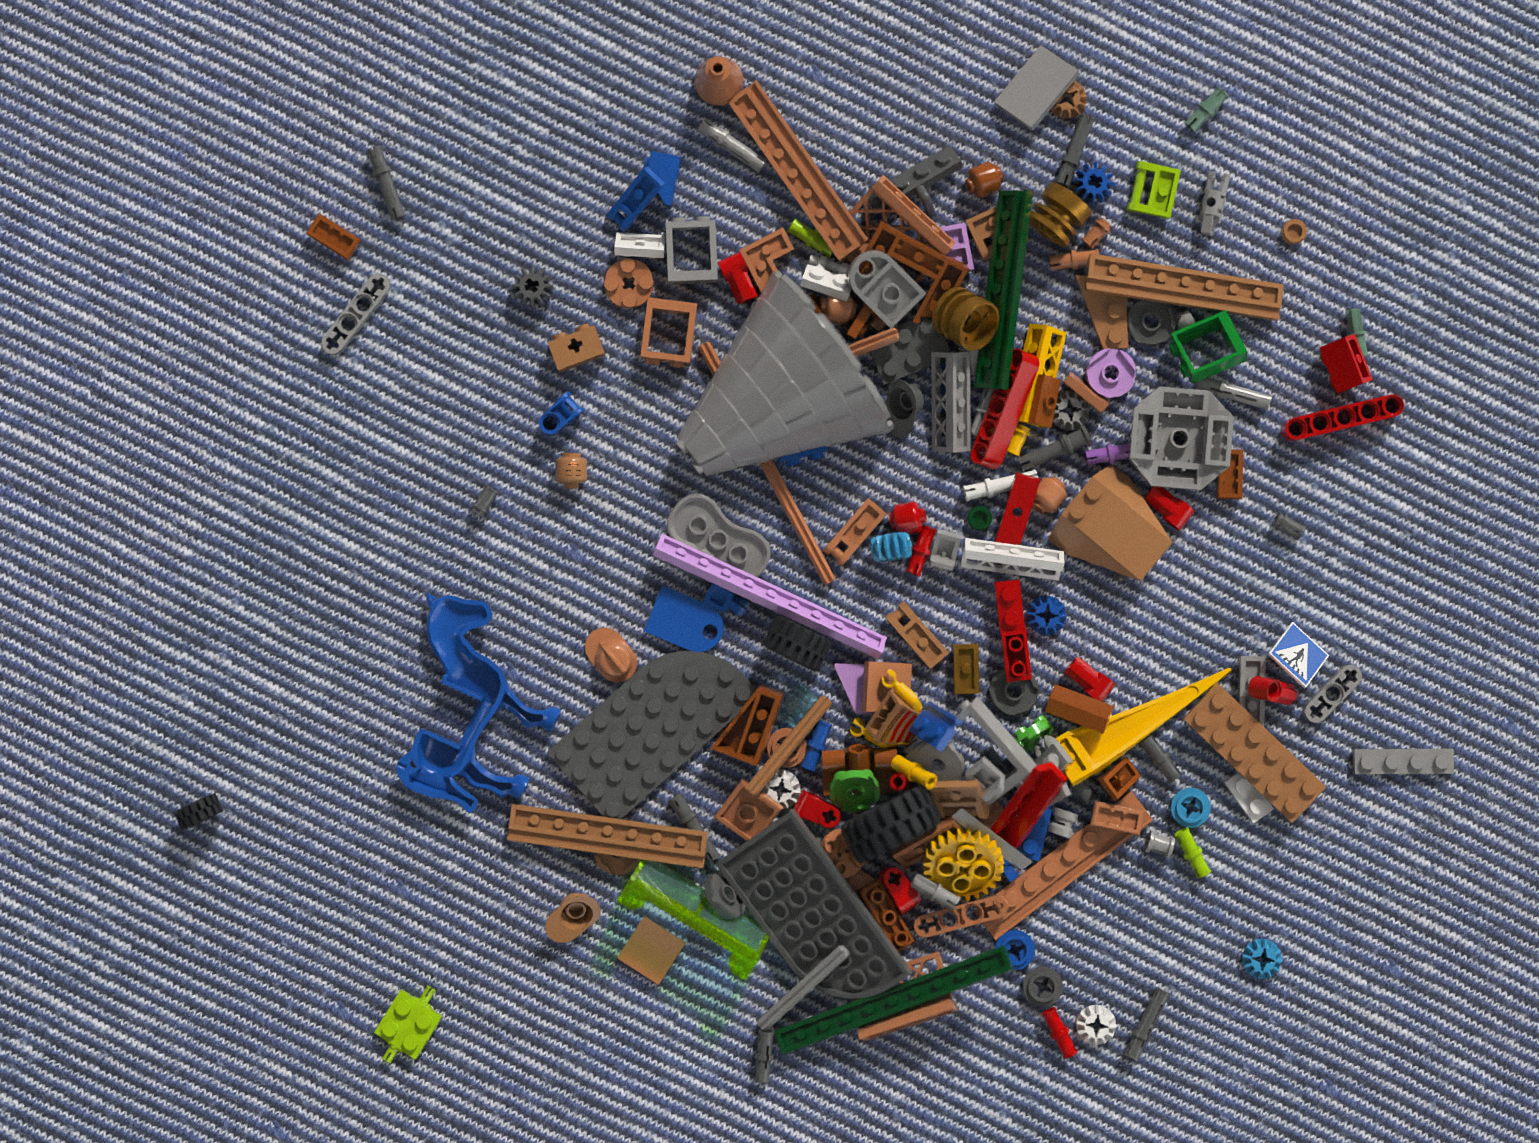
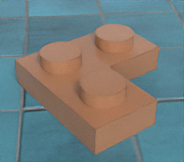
(762, 253)

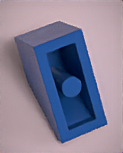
(667, 169)

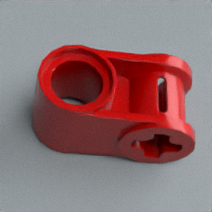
(812, 807)
(900, 892)

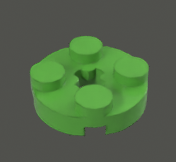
(1029, 737)
(859, 780)

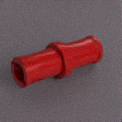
(921, 551)
(895, 782)
(1059, 1032)

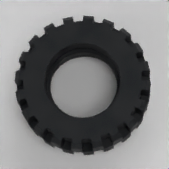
(890, 824)

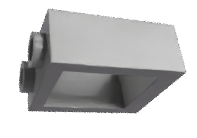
(694, 276)

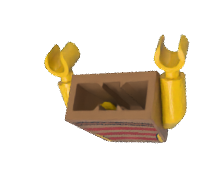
(892, 718)

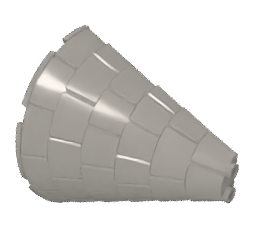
(781, 389)

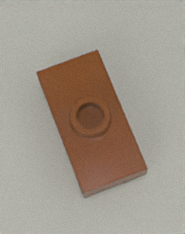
(333, 237)
(1044, 401)
(1230, 482)

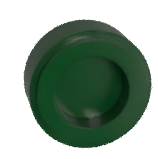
(979, 518)

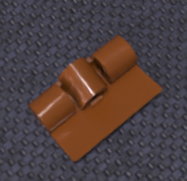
(859, 758)

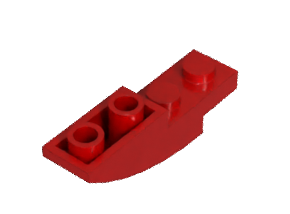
(1012, 630)

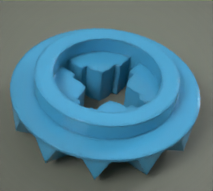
(1195, 818)
(1255, 949)

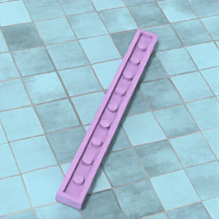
(770, 596)

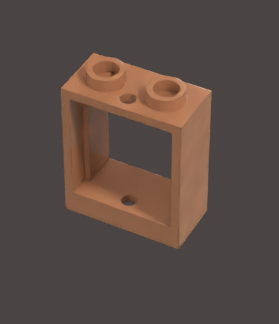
(675, 307)

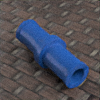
(816, 745)

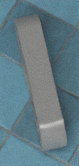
(1324, 711)

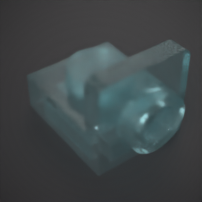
(797, 705)

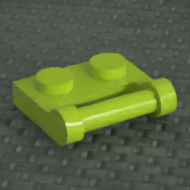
(1161, 192)

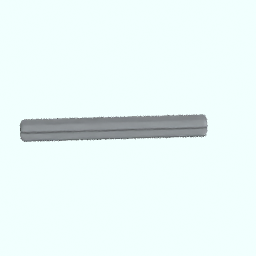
(803, 987)

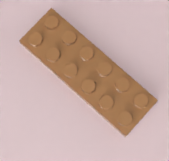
(1254, 752)

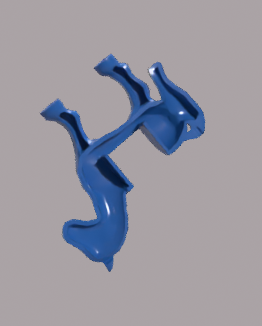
(479, 677)

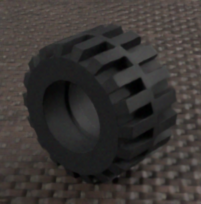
(797, 643)

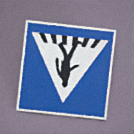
(1298, 655)

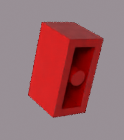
(1345, 363)

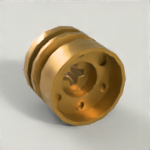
(1061, 210)
(965, 318)

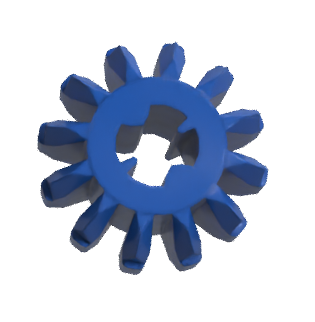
(1092, 191)

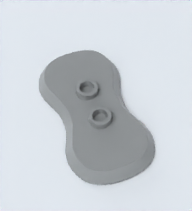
(703, 526)

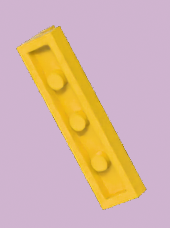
(1039, 344)

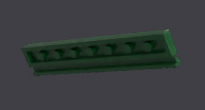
(1004, 286)

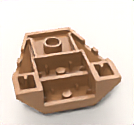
(1111, 526)

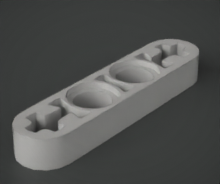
(359, 316)

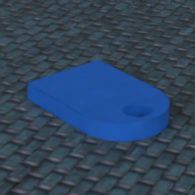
(682, 621)

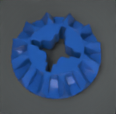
(1038, 606)
(1021, 938)

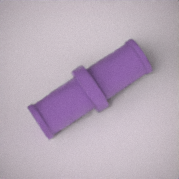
(1107, 454)

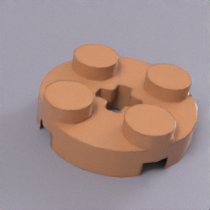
(628, 269)

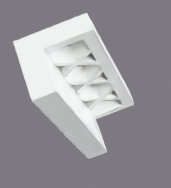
(1013, 555)

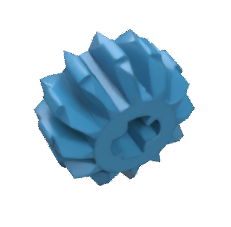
(891, 547)

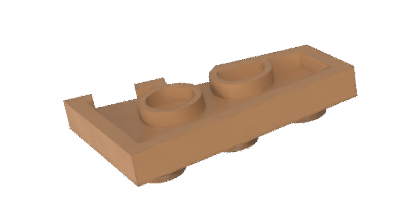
(1107, 316)

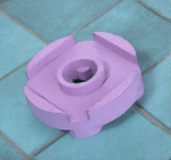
(1108, 387)

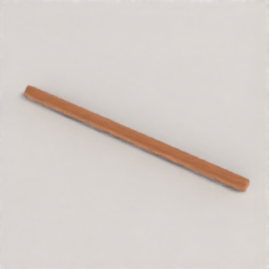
(782, 493)

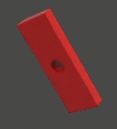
(1020, 496)

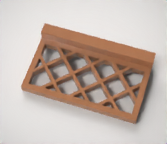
(909, 213)
(914, 1015)

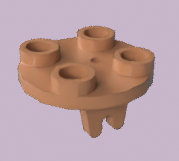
(834, 844)

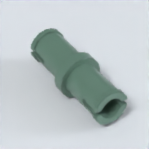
(1206, 109)

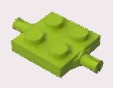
(408, 1024)

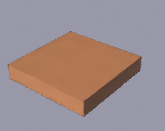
(874, 690)
(747, 813)
(651, 950)

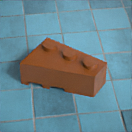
(752, 727)

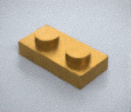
(966, 668)

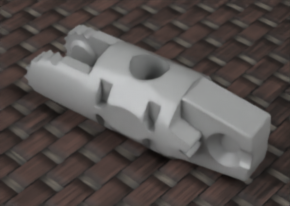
(1213, 215)

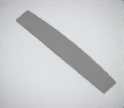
(1009, 852)

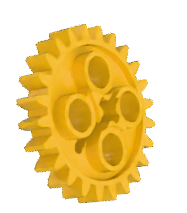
(964, 864)

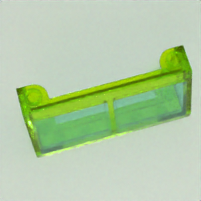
(689, 904)

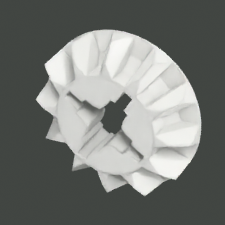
(790, 782)
(1088, 1016)

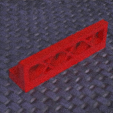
(1029, 803)

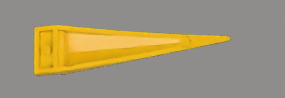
(1096, 750)

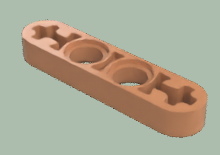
(960, 913)

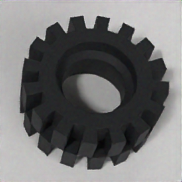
(198, 811)

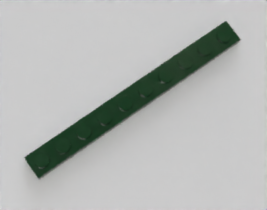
(894, 1000)

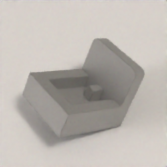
(944, 550)
(989, 776)

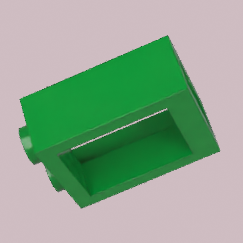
(1230, 335)

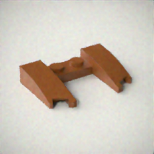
(943, 269)

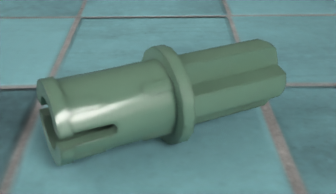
(1355, 327)

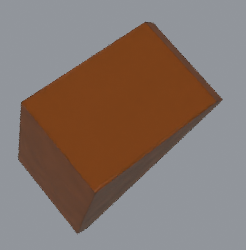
(1118, 778)

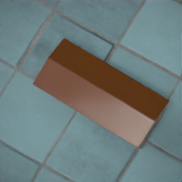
(1079, 708)

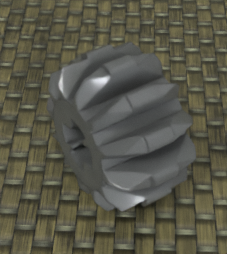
(536, 279)

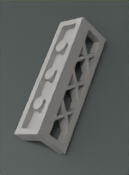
(955, 402)

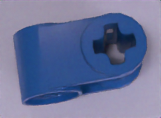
(561, 413)

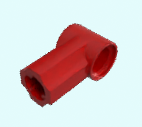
(736, 274)
(1173, 509)
(1093, 682)
(1272, 690)

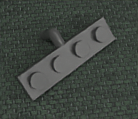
(921, 176)

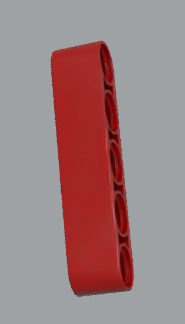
(1005, 412)
(1353, 414)

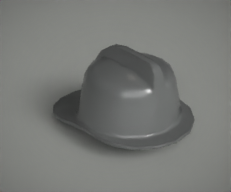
(903, 403)

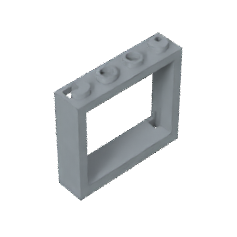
(999, 736)

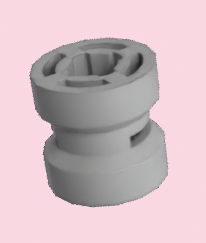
(1065, 817)

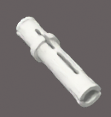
(991, 487)

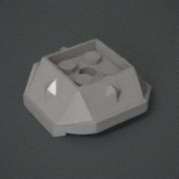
(1206, 434)

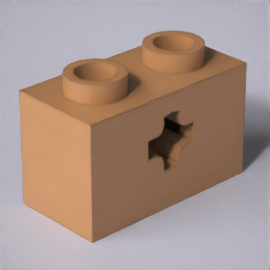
(589, 351)

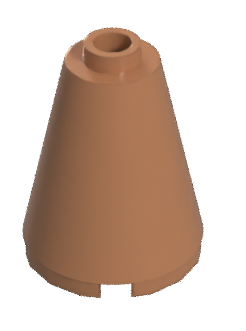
(718, 80)

